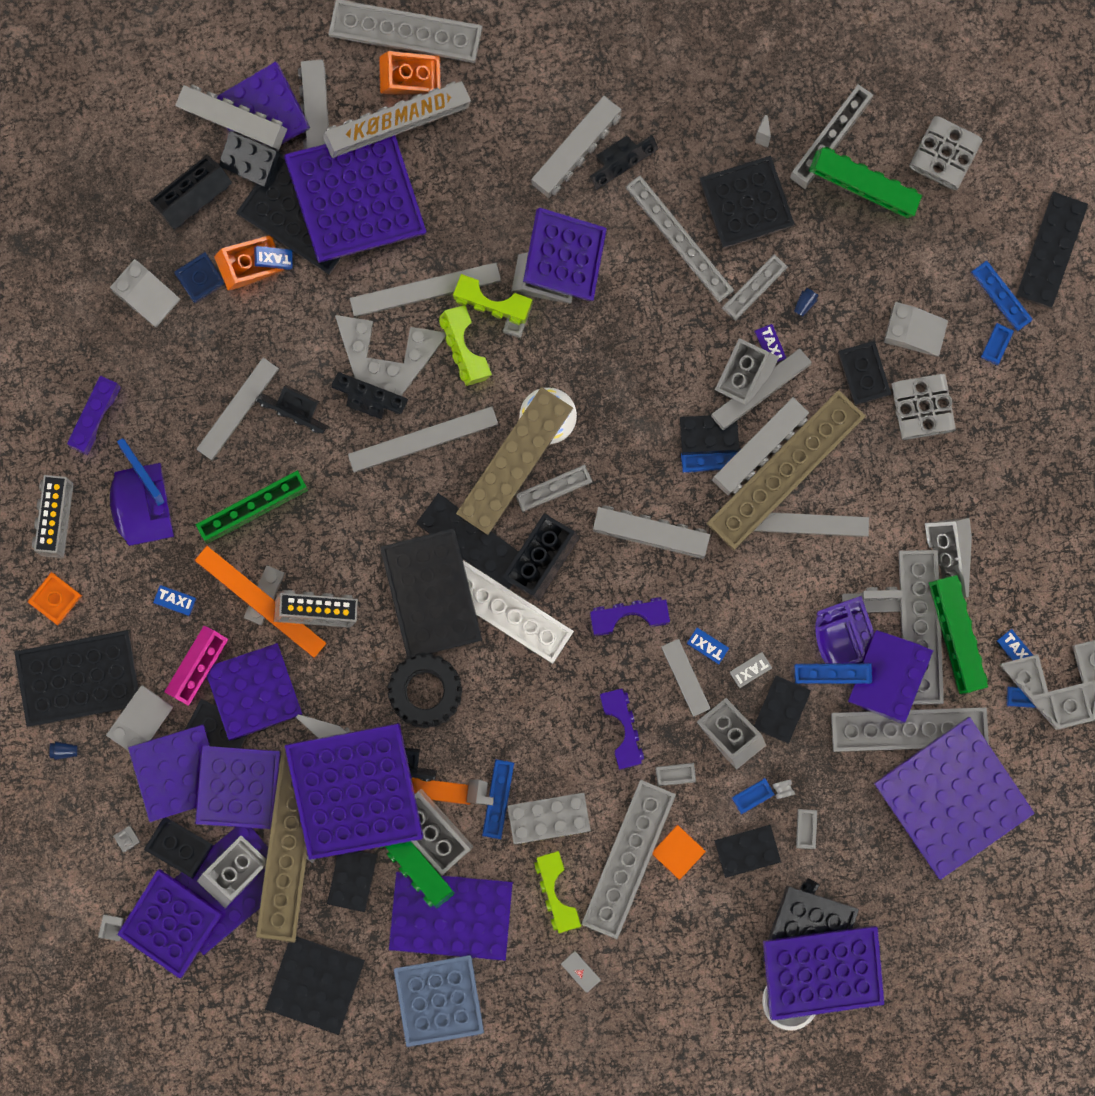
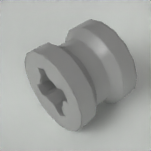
(783, 789)

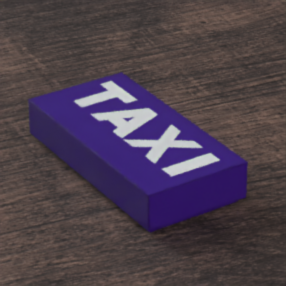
(769, 341)

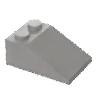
(532, 290)
(145, 293)
(915, 329)
(746, 371)
(140, 718)
(321, 728)
(731, 733)
(232, 871)

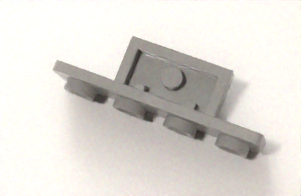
(878, 600)

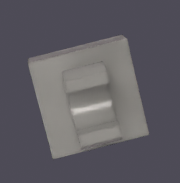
(126, 839)

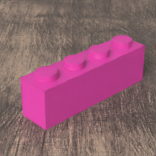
(196, 665)

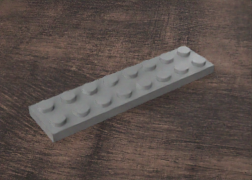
(405, 31)
(920, 617)
(875, 732)
(628, 859)

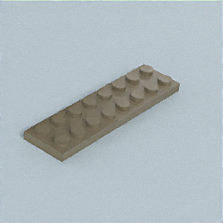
(514, 461)

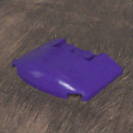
(134, 509)
(844, 632)

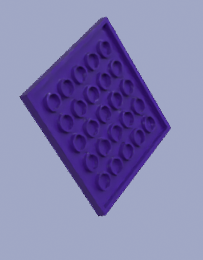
(355, 198)
(354, 791)
(954, 798)

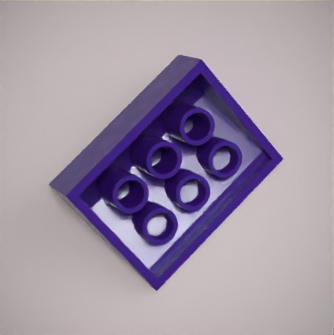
(896, 676)

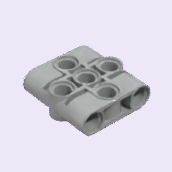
(939, 135)
(907, 395)

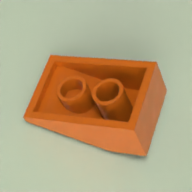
(408, 73)
(238, 263)

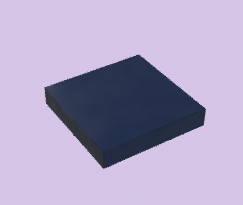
(199, 277)

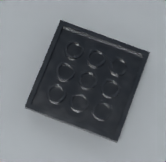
(746, 202)
(808, 914)
(315, 985)

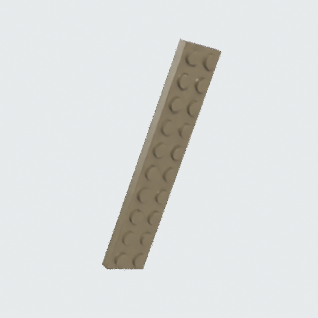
(786, 470)
(284, 864)

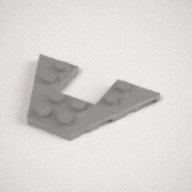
(387, 374)
(1062, 706)

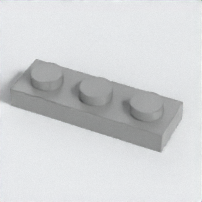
(269, 584)

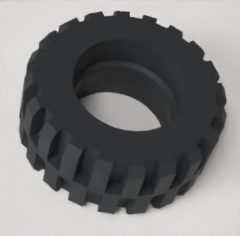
(425, 664)

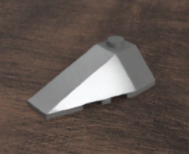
(953, 543)

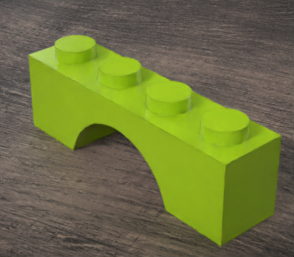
(514, 308)
(472, 367)
(550, 868)

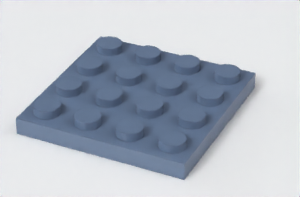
(438, 1001)

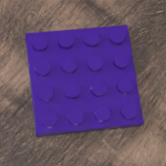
(272, 96)
(564, 254)
(253, 692)
(169, 771)
(237, 787)
(170, 923)

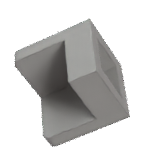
(477, 793)
(110, 927)

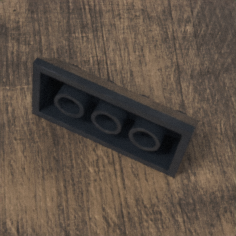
(191, 191)
(541, 557)

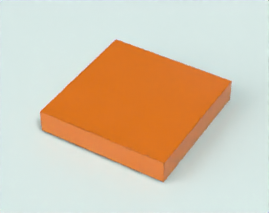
(54, 598)
(678, 852)

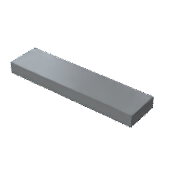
(754, 287)
(553, 488)
(685, 677)

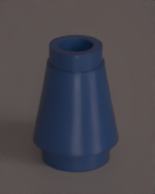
(805, 302)
(62, 750)

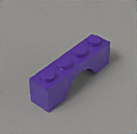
(92, 414)
(653, 612)
(615, 704)

